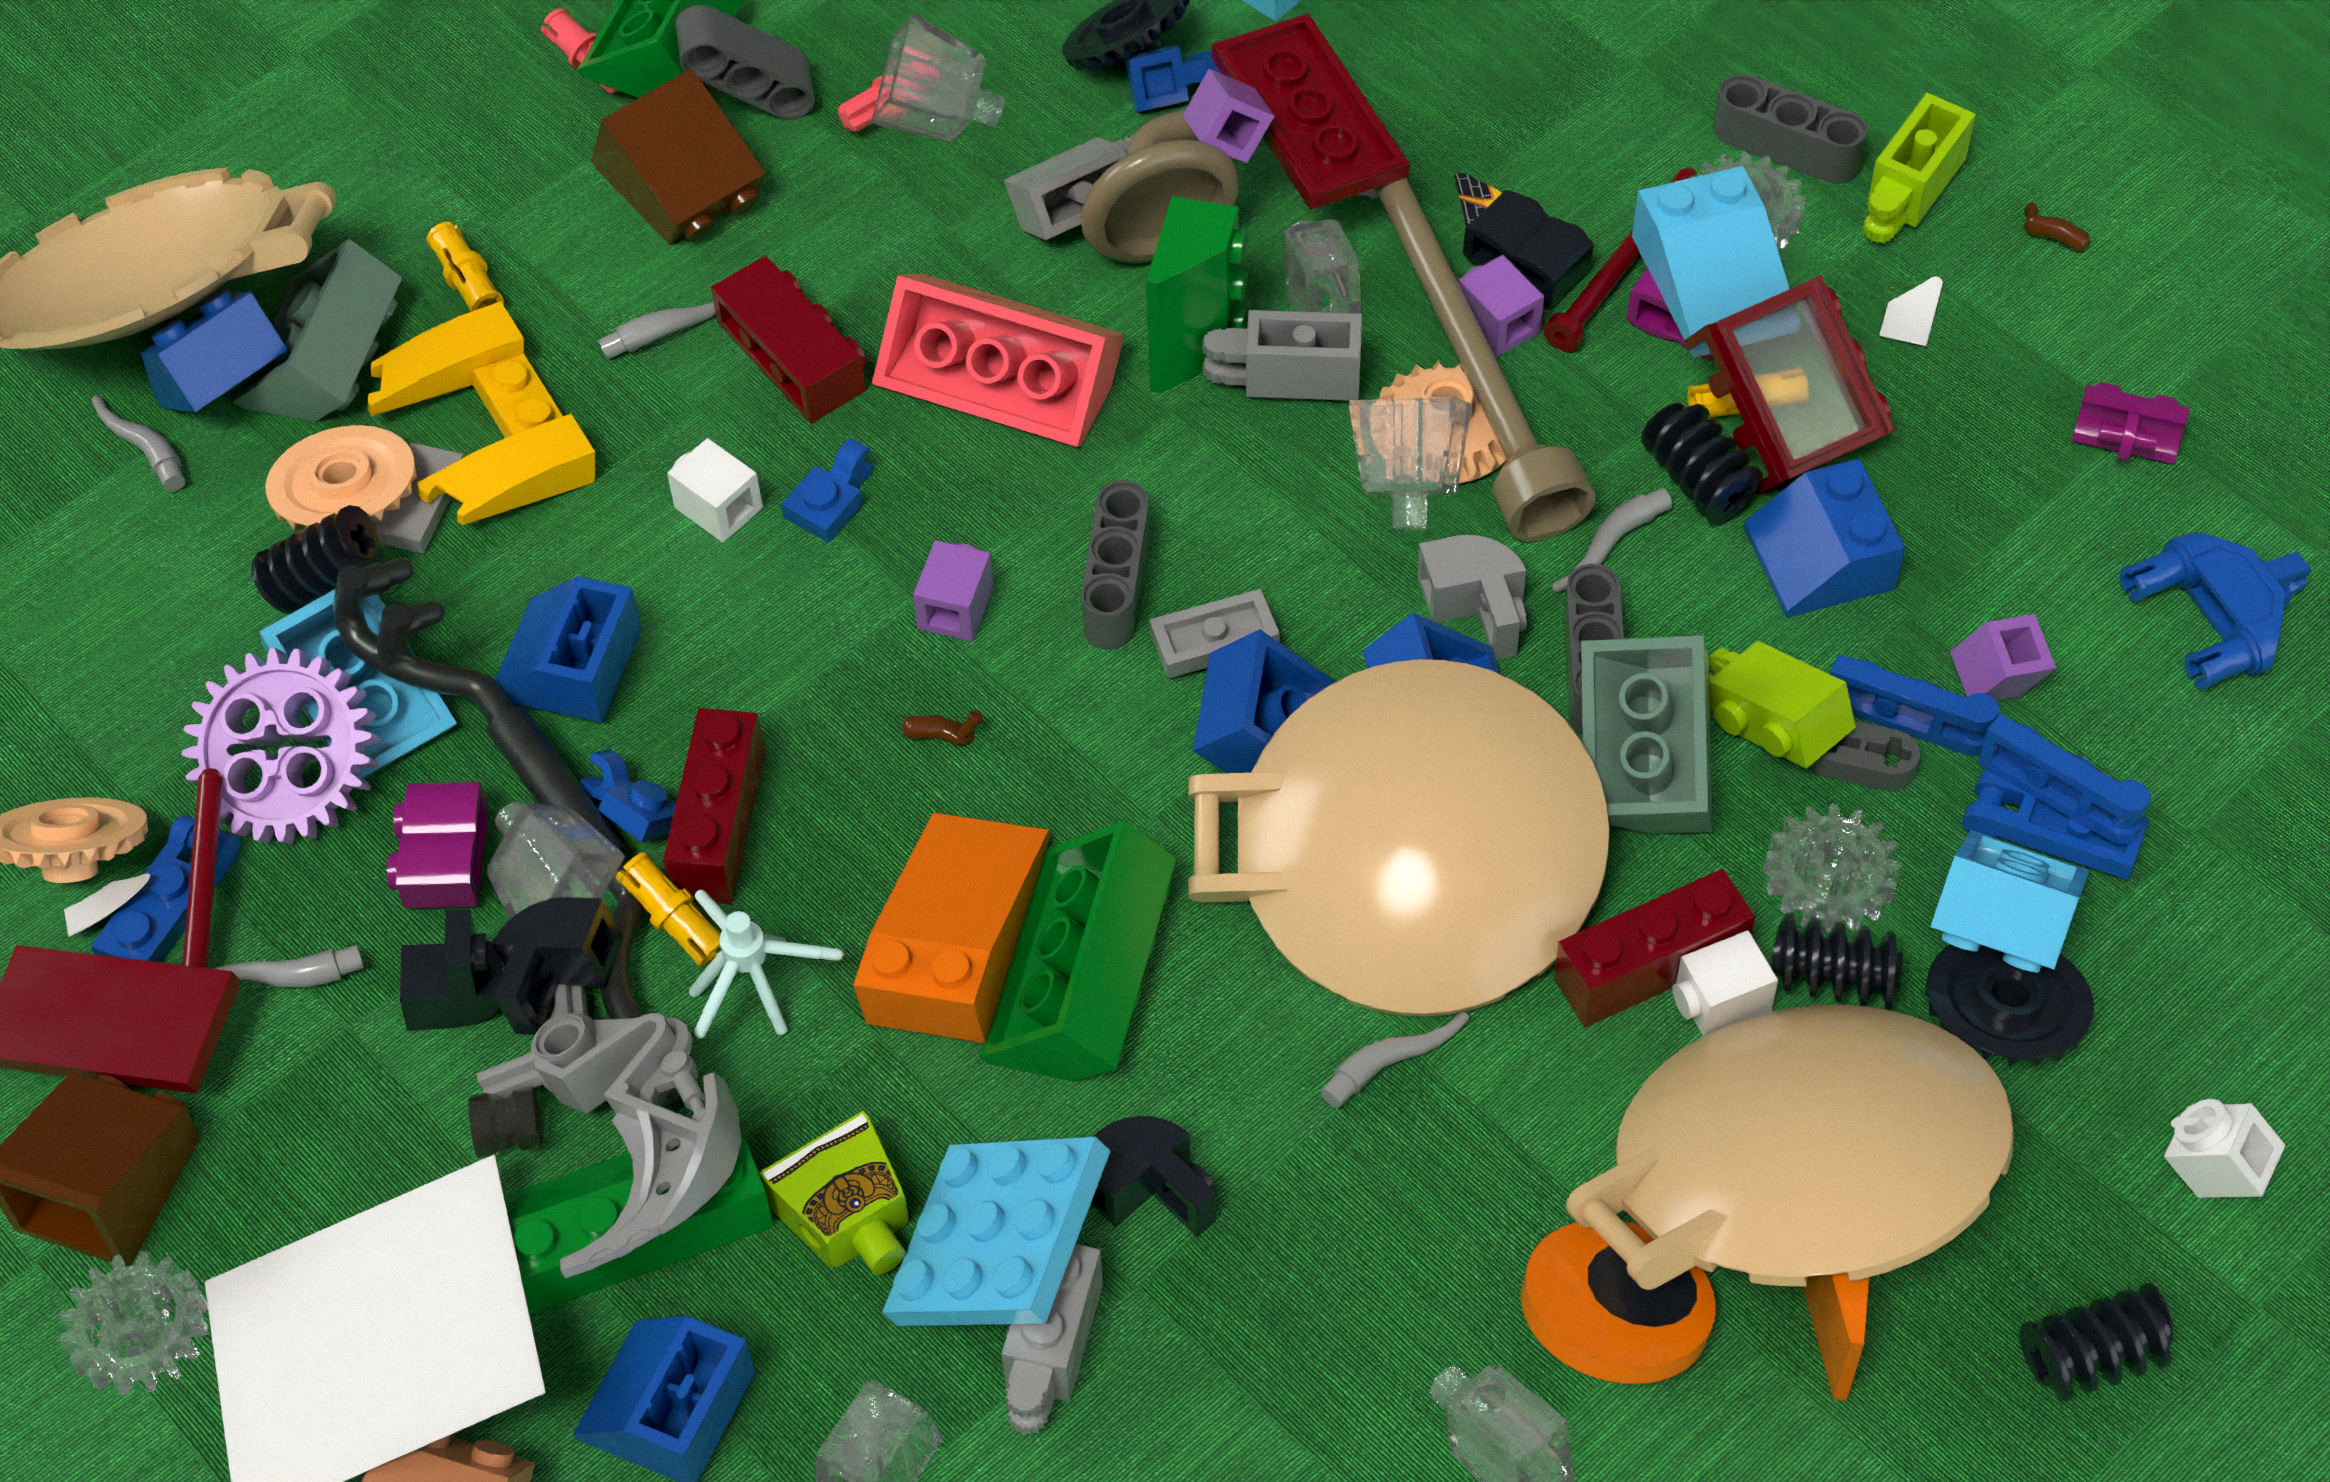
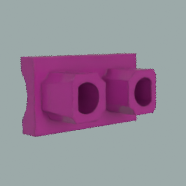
(2130, 423)

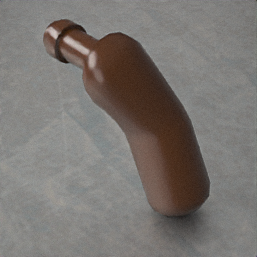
(2055, 229)
(941, 728)

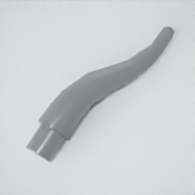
(653, 326)
(155, 447)
(1619, 522)
(301, 972)
(1368, 1061)

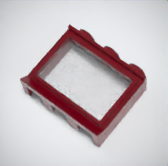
(1795, 381)

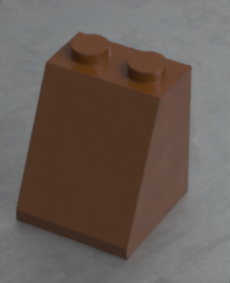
(677, 159)
(94, 1165)

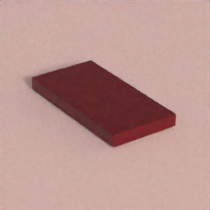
(1321, 120)
(112, 1017)

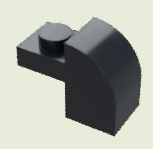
(550, 946)
(450, 980)
(1151, 1160)

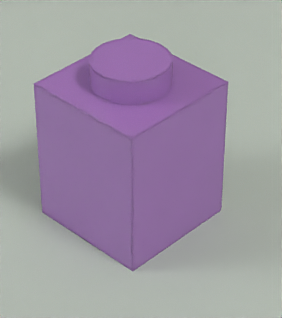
(1228, 115)
(1503, 303)
(953, 590)
(2003, 658)

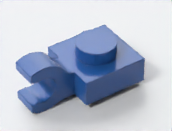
(1162, 76)
(828, 500)
(636, 807)

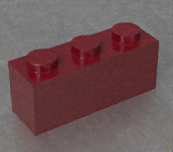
(789, 338)
(715, 803)
(1642, 948)

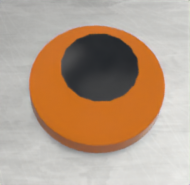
(1602, 1320)

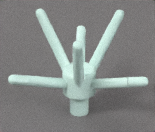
(744, 951)

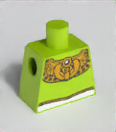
(841, 1196)

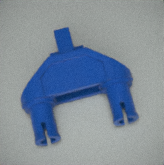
(2232, 590)

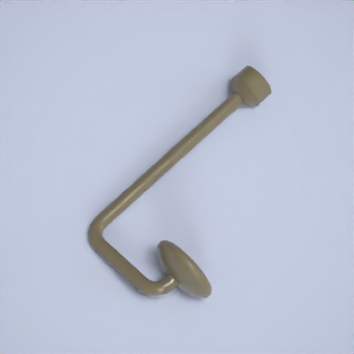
(1540, 485)

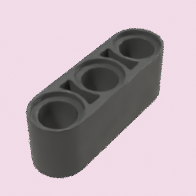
(744, 62)
(1790, 128)
(1115, 564)
(1588, 621)

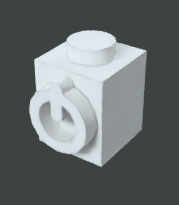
(2224, 1149)

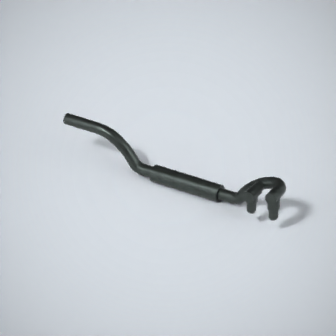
(509, 728)

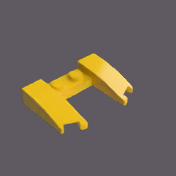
(541, 447)

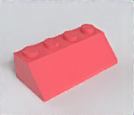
(996, 358)

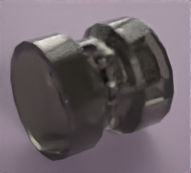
(505, 1121)

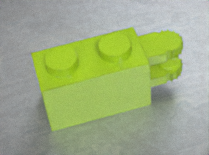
(1917, 166)
(1779, 702)

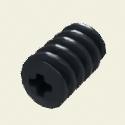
(1701, 460)
(309, 561)
(1837, 961)
(2099, 1340)

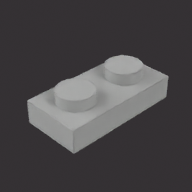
(1190, 635)

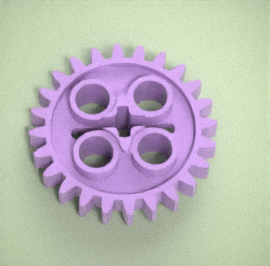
(280, 693)

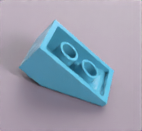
(1708, 248)
(404, 713)
(2009, 901)

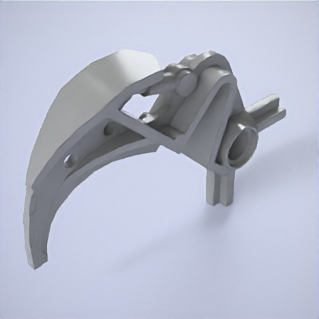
(634, 1069)

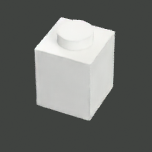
(714, 489)
(1724, 983)

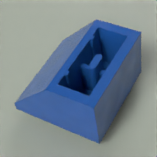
(572, 648)
(669, 1396)

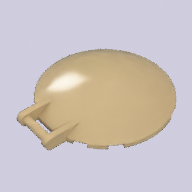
(152, 255)
(1413, 837)
(1803, 1149)

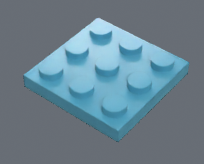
(997, 1233)

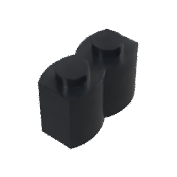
(1539, 246)

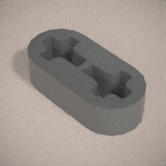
(1863, 755)

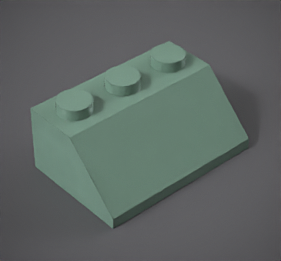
(329, 334)
(1650, 731)

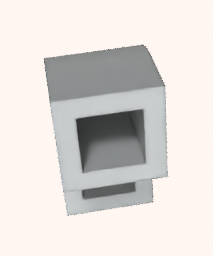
(1475, 577)

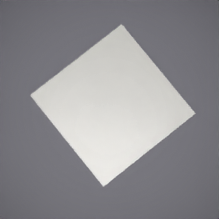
(374, 1335)

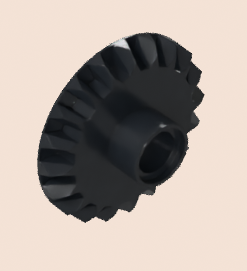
(1121, 31)
(2007, 1007)

